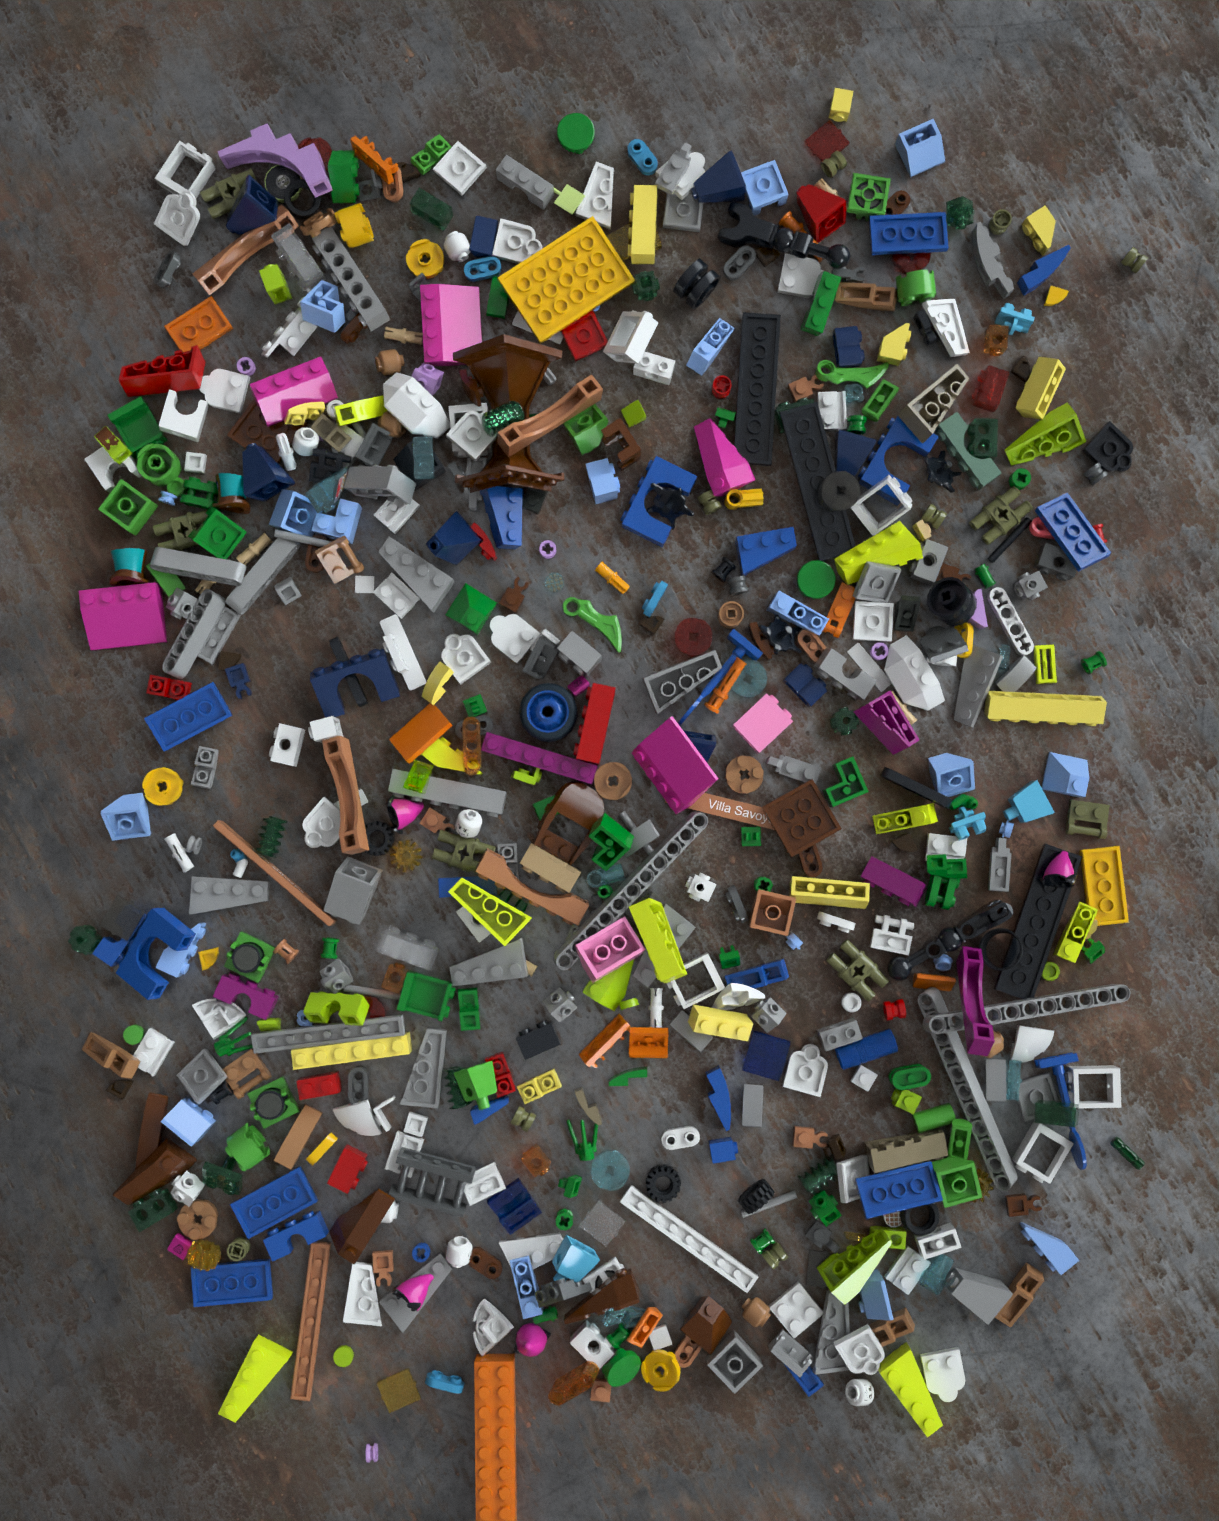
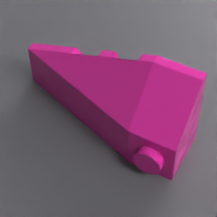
(721, 460)

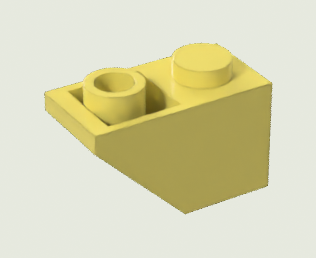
(1040, 229)
(893, 346)

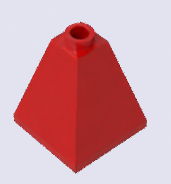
(821, 211)

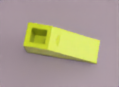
(359, 410)
(445, 757)
(905, 818)
(1075, 932)

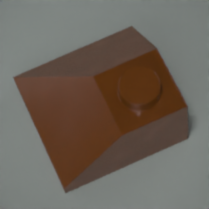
(706, 1324)

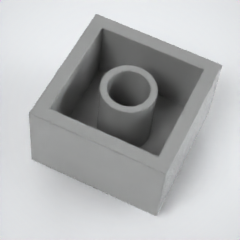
(579, 654)
(734, 1361)

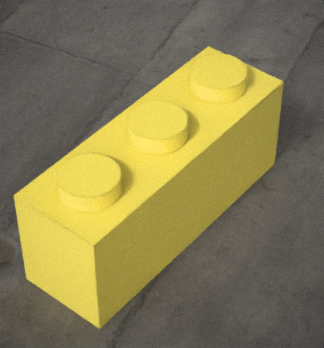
(1040, 388)
(720, 1022)

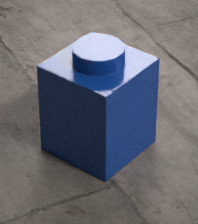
(723, 1149)

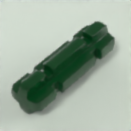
(1127, 1153)

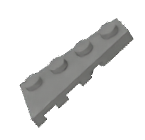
(975, 683)
(222, 893)
(681, 930)
(494, 965)
(426, 1076)
(398, 1309)
(833, 1326)

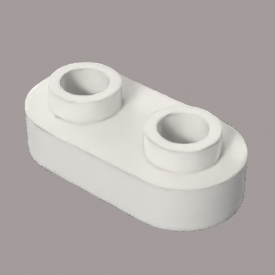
(843, 925)
(680, 1136)

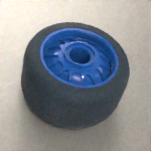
(548, 728)

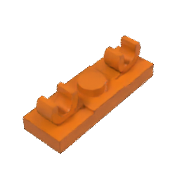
(373, 159)
(604, 1041)

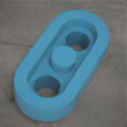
(640, 156)
(482, 267)
(650, 605)
(447, 1383)

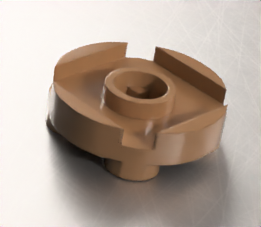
(317, 222)
(733, 776)
(623, 778)
(198, 1230)

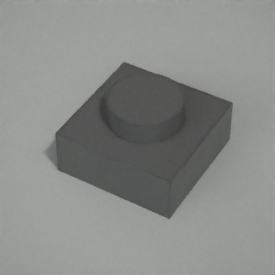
(456, 470)

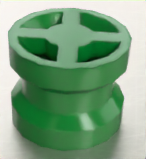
(857, 424)
(1016, 481)

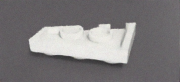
(598, 196)
(948, 325)
(539, 1248)
(362, 1298)

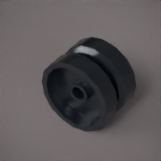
(696, 283)
(951, 601)

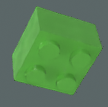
(128, 507)

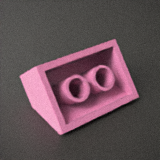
(609, 949)

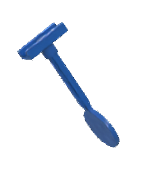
(743, 647)
(1057, 1063)

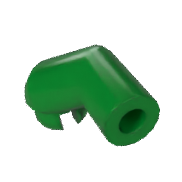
(965, 801)

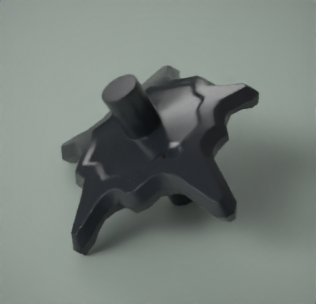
(940, 471)
(669, 504)
(781, 635)

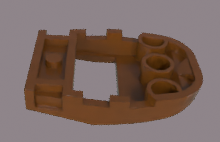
(578, 804)

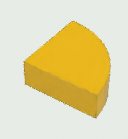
(1055, 296)
(208, 957)

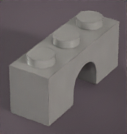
(515, 174)
(830, 666)

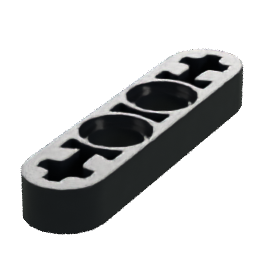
(351, 679)
(916, 788)

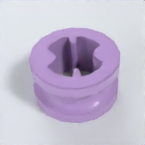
(244, 360)
(552, 545)
(881, 656)
(371, 1452)

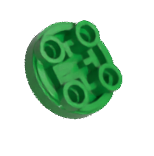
(575, 132)
(816, 579)
(621, 1367)

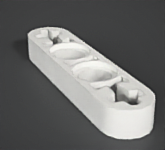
(1006, 623)

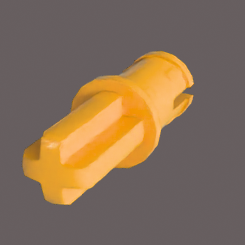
(612, 578)

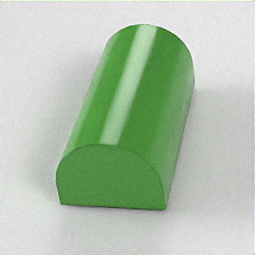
(880, 400)
(933, 1117)
(959, 1139)

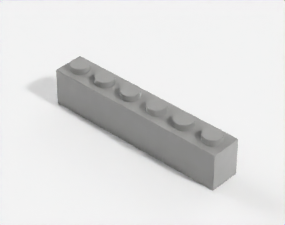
(453, 793)

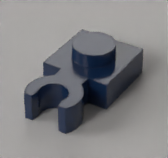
(238, 678)

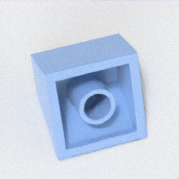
(293, 513)
(189, 1121)
(875, 1299)

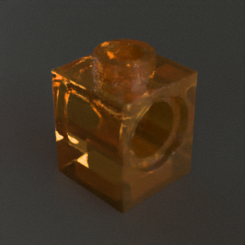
(1000, 333)
(389, 984)
(536, 1152)

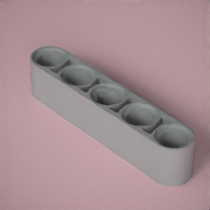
(198, 566)
(262, 574)
(193, 634)

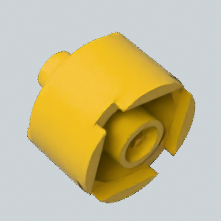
(355, 226)

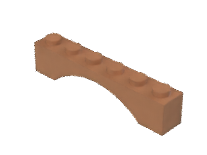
(220, 267)
(523, 433)
(352, 825)
(565, 905)

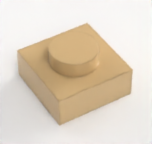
(922, 530)

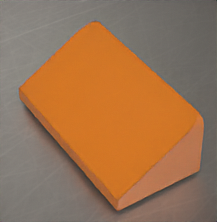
(940, 982)
(645, 1326)

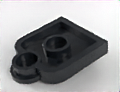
(1110, 449)

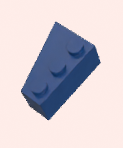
(505, 515)
(763, 547)

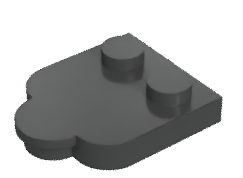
(942, 643)

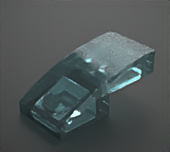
(423, 457)
(628, 1316)

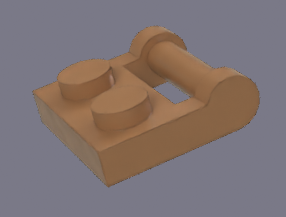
(333, 562)
(241, 1068)

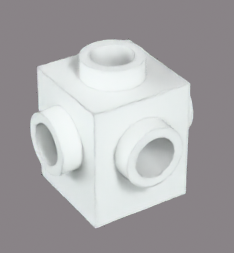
(707, 890)
(187, 1188)

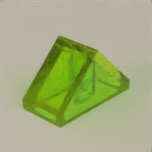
(418, 777)

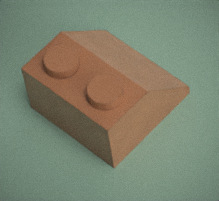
(772, 912)

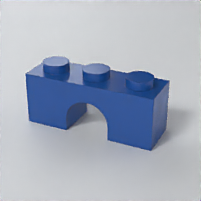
(114, 951)
(311, 1227)

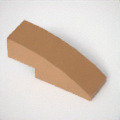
(866, 296)
(111, 1056)
(298, 1136)
(1023, 1288)
(888, 1331)

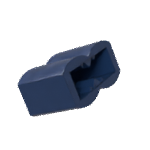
(847, 347)
(805, 684)

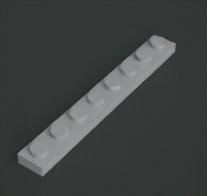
(327, 1034)

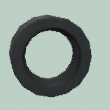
(300, 183)
(926, 1228)

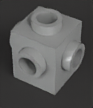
(1029, 586)
(181, 603)
(336, 976)
(560, 1004)
(768, 1014)

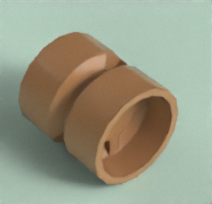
(730, 615)

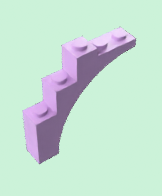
(280, 151)

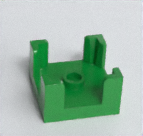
(218, 534)

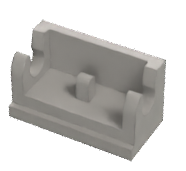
(790, 1352)

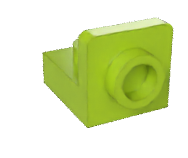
(523, 775)
(906, 1100)

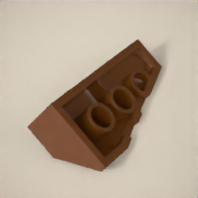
(156, 1171)
(356, 1227)
(616, 1293)

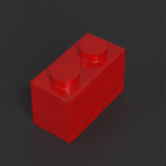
(319, 1085)
(347, 1169)

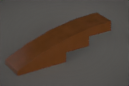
(151, 1127)

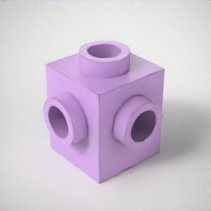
(428, 377)

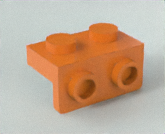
(648, 1042)

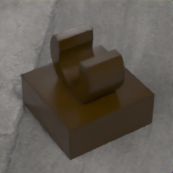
(835, 1147)

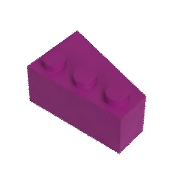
(888, 722)
(893, 882)

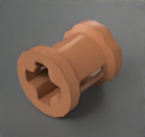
(283, 945)

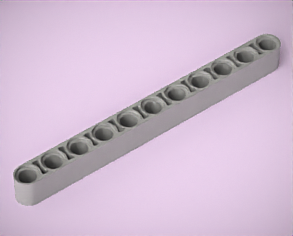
(634, 879)
(1035, 1007)
(968, 1098)

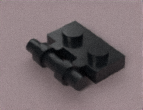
(321, 470)

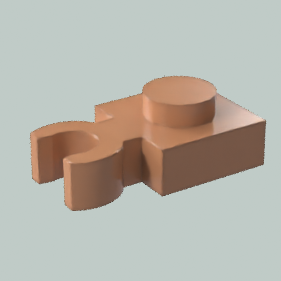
(803, 388)
(435, 821)
(805, 1137)
(383, 1264)

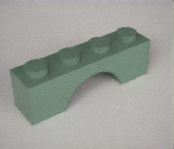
(979, 470)

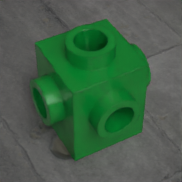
(824, 1208)

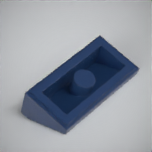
(483, 236)

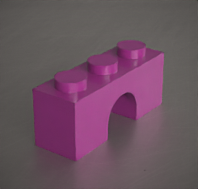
(262, 1000)

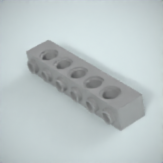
(376, 313)

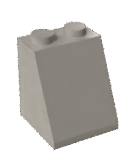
(352, 890)
(978, 1292)

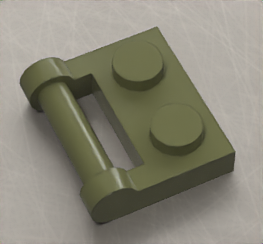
(1090, 813)

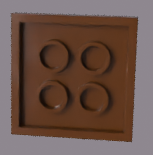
(253, 429)
(801, 818)

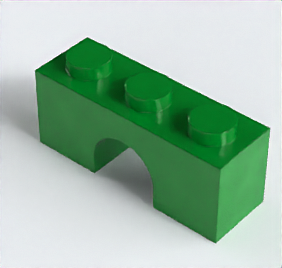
(819, 310)

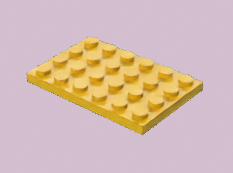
(566, 279)

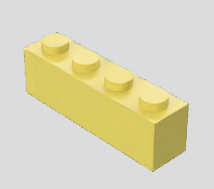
(643, 224)
(829, 892)

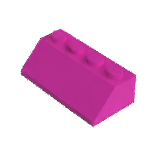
(291, 388)

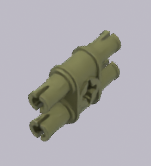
(223, 189)
(1005, 523)
(177, 526)
(454, 859)
(867, 969)

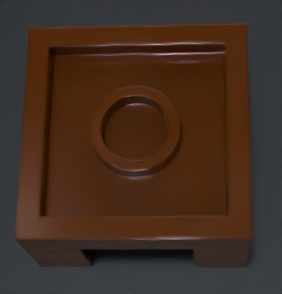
(618, 432)

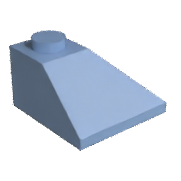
(951, 774)
(1066, 775)
(127, 817)

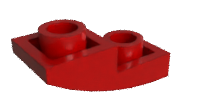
(486, 546)
(168, 687)
(503, 1076)

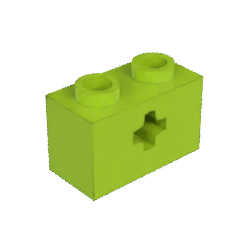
(275, 284)

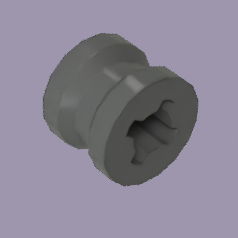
(1095, 474)
(737, 585)

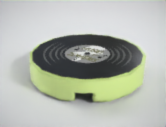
(277, 181)

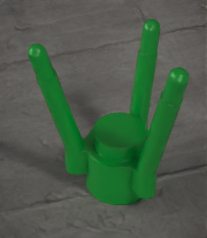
(226, 1045)
(584, 1149)

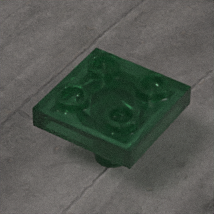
(223, 1176)

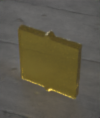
(398, 1390)

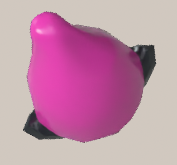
(402, 812)
(1059, 872)
(414, 1290)
(531, 1340)

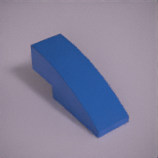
(1042, 270)
(760, 975)
(720, 1096)

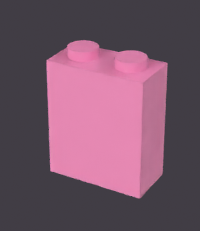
(763, 723)

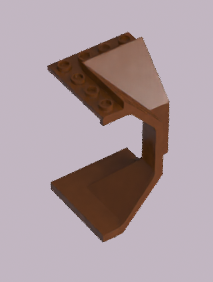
(509, 372)

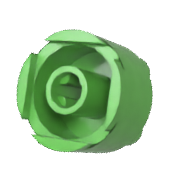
(917, 286)
(147, 465)
(247, 1147)

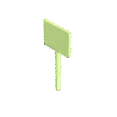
(568, 199)

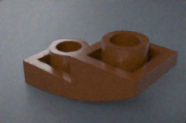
(470, 388)
(762, 645)

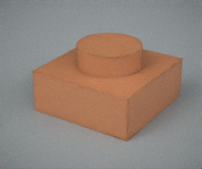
(600, 1391)

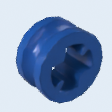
(427, 1252)

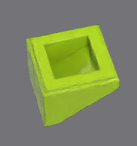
(633, 413)
(269, 1024)

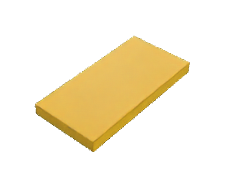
(1104, 884)

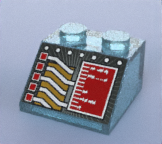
(326, 493)

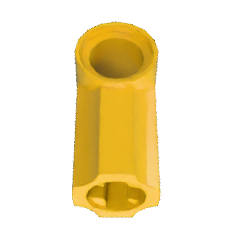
(746, 498)

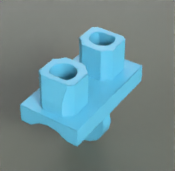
(1015, 320)
(975, 821)

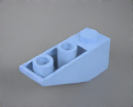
(710, 346)
(797, 613)
(176, 962)
(1057, 1253)
(526, 1286)

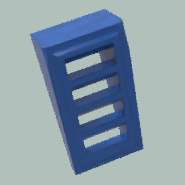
(495, 1105)

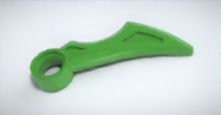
(863, 376)
(607, 625)

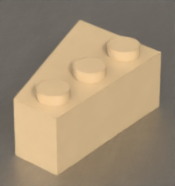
(550, 868)

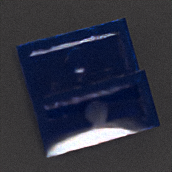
(766, 1055)
(514, 1206)

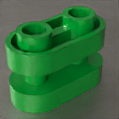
(194, 485)
(947, 897)
(909, 1076)

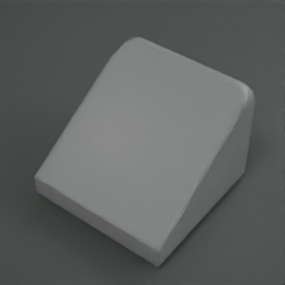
(287, 590)

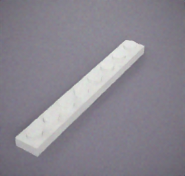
(689, 1238)

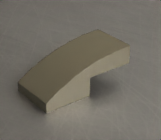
(330, 433)
(591, 1110)

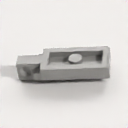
(674, 170)
(474, 467)
(795, 768)
(999, 866)

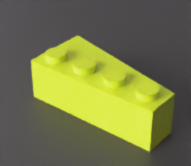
(888, 547)
(494, 914)
(658, 939)
(257, 1370)
(907, 1383)

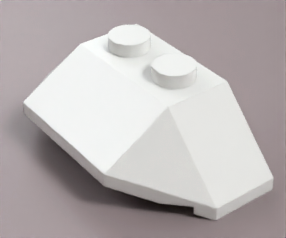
(414, 406)
(912, 675)

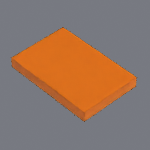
(199, 326)
(420, 732)

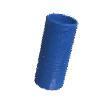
(870, 1049)

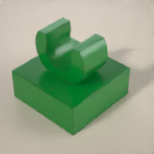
(725, 416)
(475, 706)
(750, 836)
(1094, 952)
(729, 959)
(570, 1185)

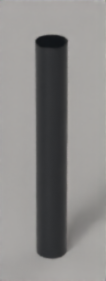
(1009, 540)

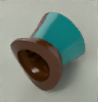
(231, 493)
(128, 567)

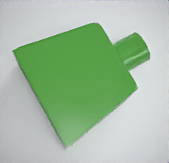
(477, 1083)

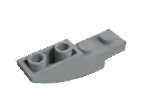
(985, 256)

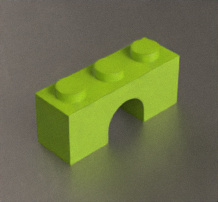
(322, 1005)

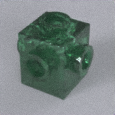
(960, 212)
(647, 280)
(837, 721)
(84, 939)

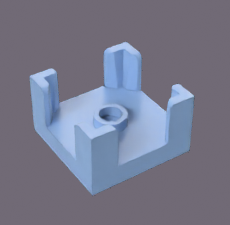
(764, 186)

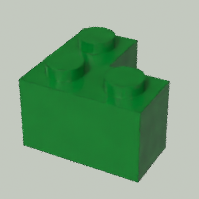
(342, 174)
(850, 784)
(611, 839)

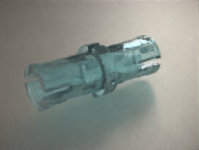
(1014, 1080)

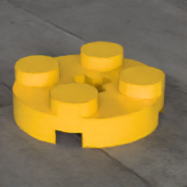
(430, 249)
(161, 775)
(671, 1368)

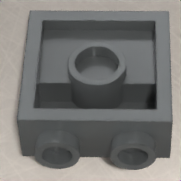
(560, 1291)

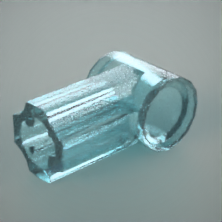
(612, 875)
(934, 1277)

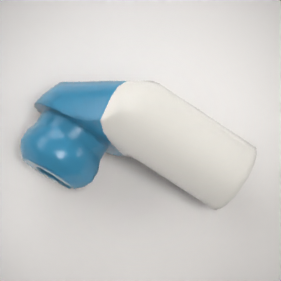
(240, 860)

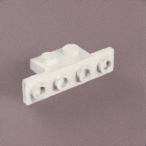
(291, 335)
(401, 652)

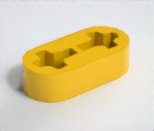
(967, 635)
(321, 1149)

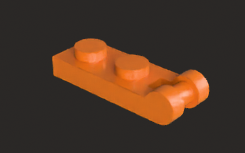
(840, 609)

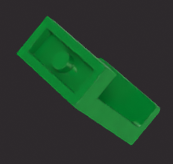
(137, 425)
(426, 995)

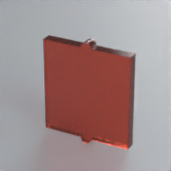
(826, 141)

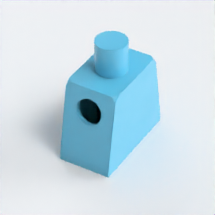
(1028, 803)
(574, 1260)

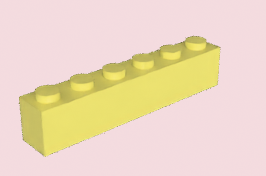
(1045, 707)
(350, 1051)

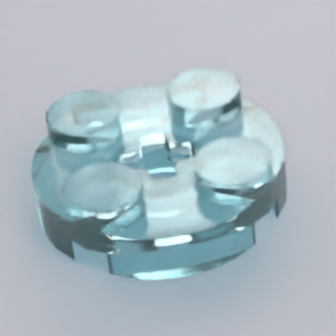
(757, 684)
(609, 1181)

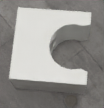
(182, 425)
(104, 467)

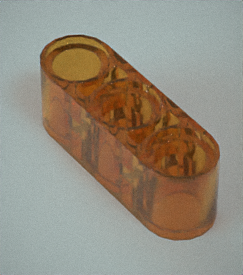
(467, 737)
(573, 1383)

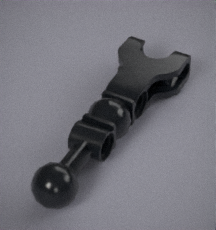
(784, 239)
(952, 938)

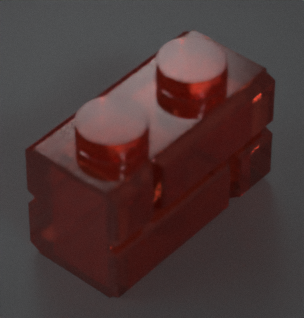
(990, 389)

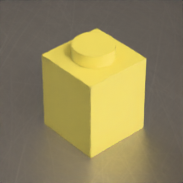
(840, 104)

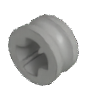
(194, 844)

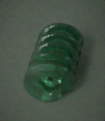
(501, 417)
(270, 836)
(457, 1097)
(819, 1176)

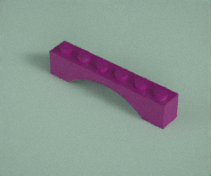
(539, 758)
(977, 1027)

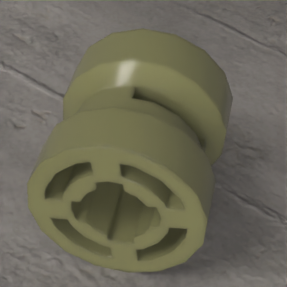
(833, 164)
(1003, 219)
(1131, 256)
(709, 502)
(938, 516)
(523, 1119)
(240, 1245)
(775, 1255)

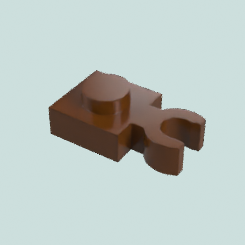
(950, 571)
(513, 598)
(1018, 1204)

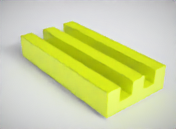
(1045, 680)

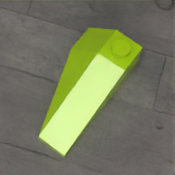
(1056, 432)
(612, 987)
(850, 1270)

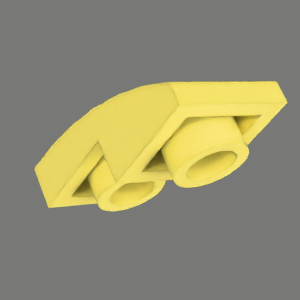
(299, 413)
(433, 688)
(539, 1086)

